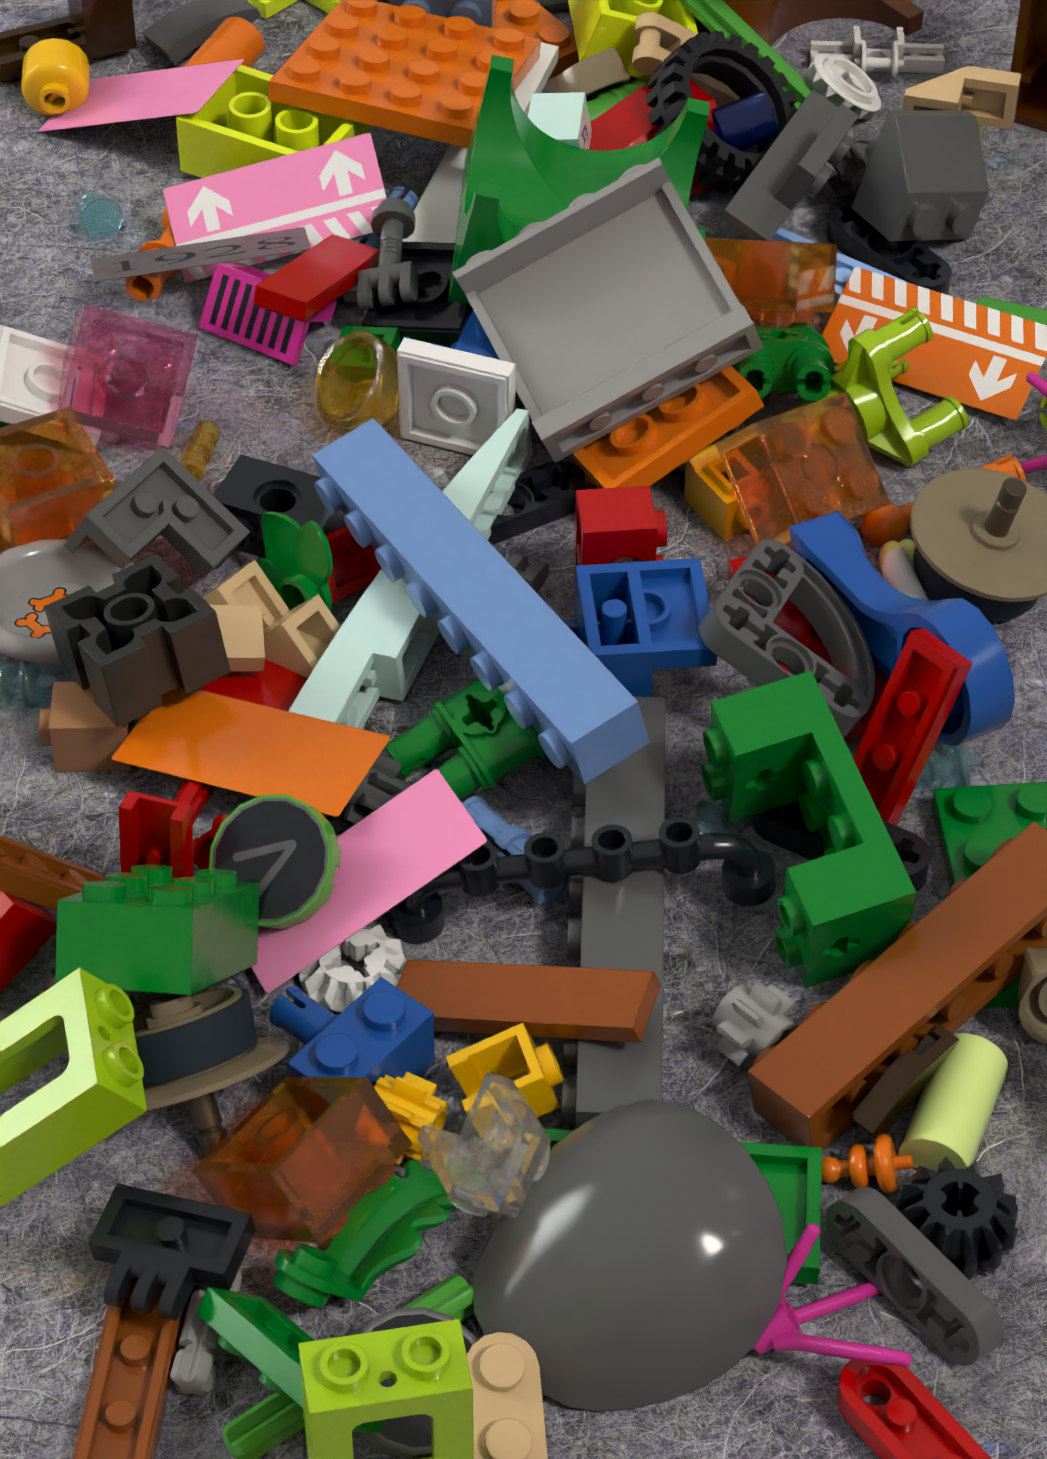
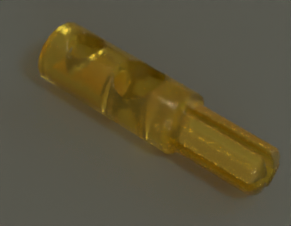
(201, 448)

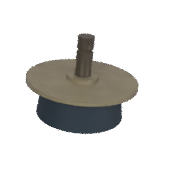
(982, 541)
(200, 1047)

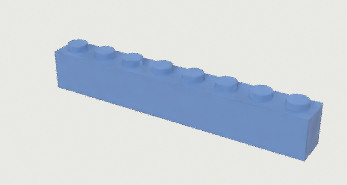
(480, 603)

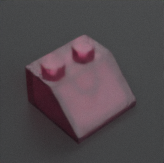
(126, 374)

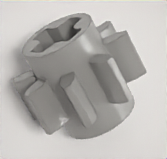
(752, 1021)

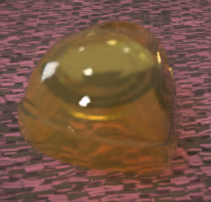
(357, 383)

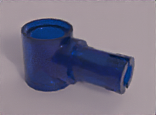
(745, 121)

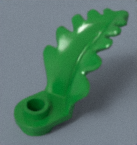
(375, 1239)

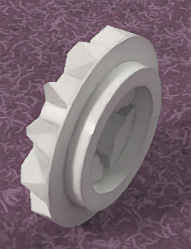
(845, 84)
(340, 986)

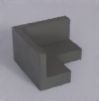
(163, 501)

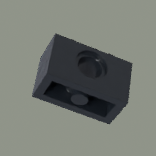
(264, 487)

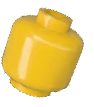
(55, 72)

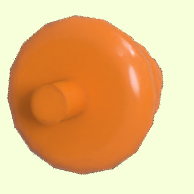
(861, 1166)

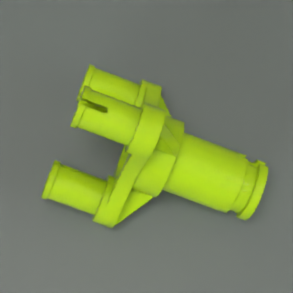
(872, 397)

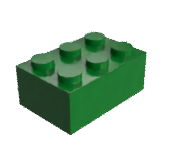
(159, 929)

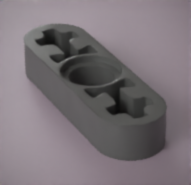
(962, 1323)

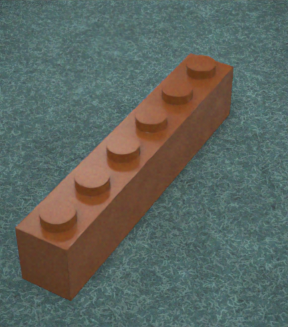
(929, 977)

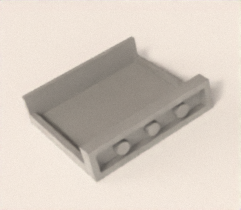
(607, 309)

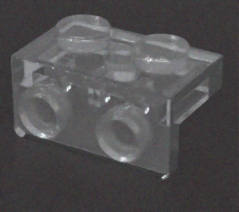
(493, 1155)

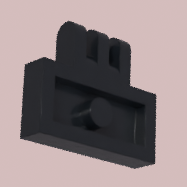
(167, 1247)

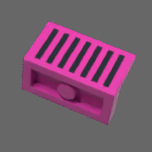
(233, 315)

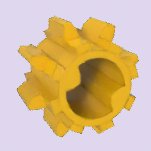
(412, 1105)

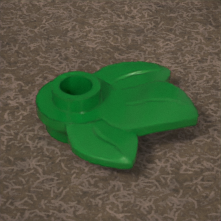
(296, 559)

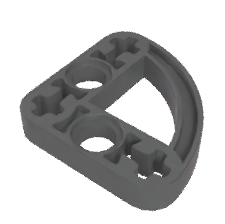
(751, 642)

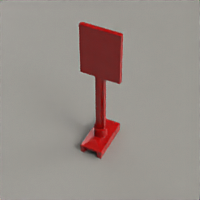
(162, 829)

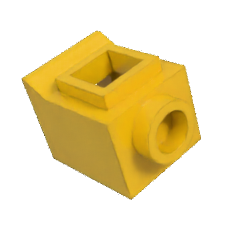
(713, 494)
(514, 1057)

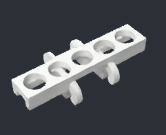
(901, 58)

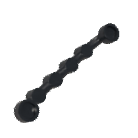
(746, 871)

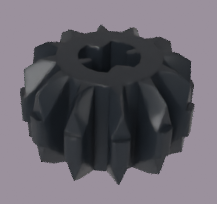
(962, 1215)

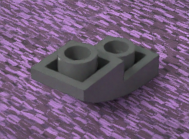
(188, 26)

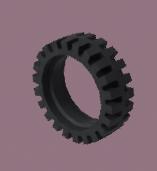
(744, 75)

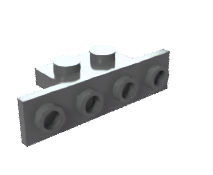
(792, 167)

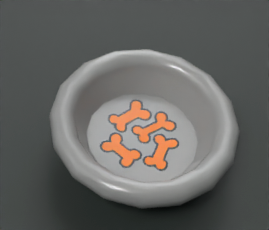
(35, 577)

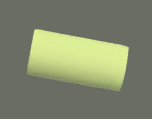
(956, 1105)

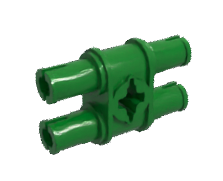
(791, 362)
(463, 725)

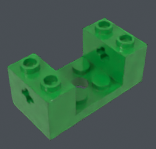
(786, 748)

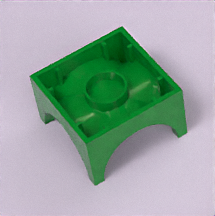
(525, 176)

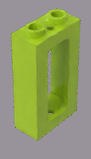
(89, 1099)
(429, 1376)

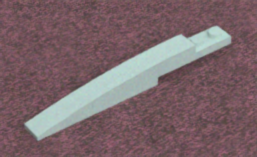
(385, 634)

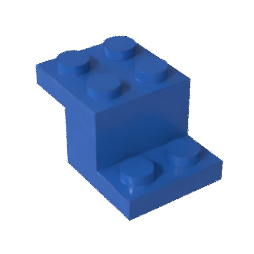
(642, 618)

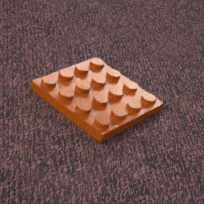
(399, 68)

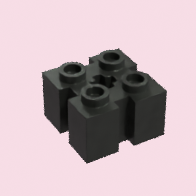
(138, 640)

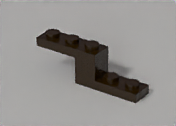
(94, 25)

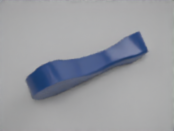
(889, 617)

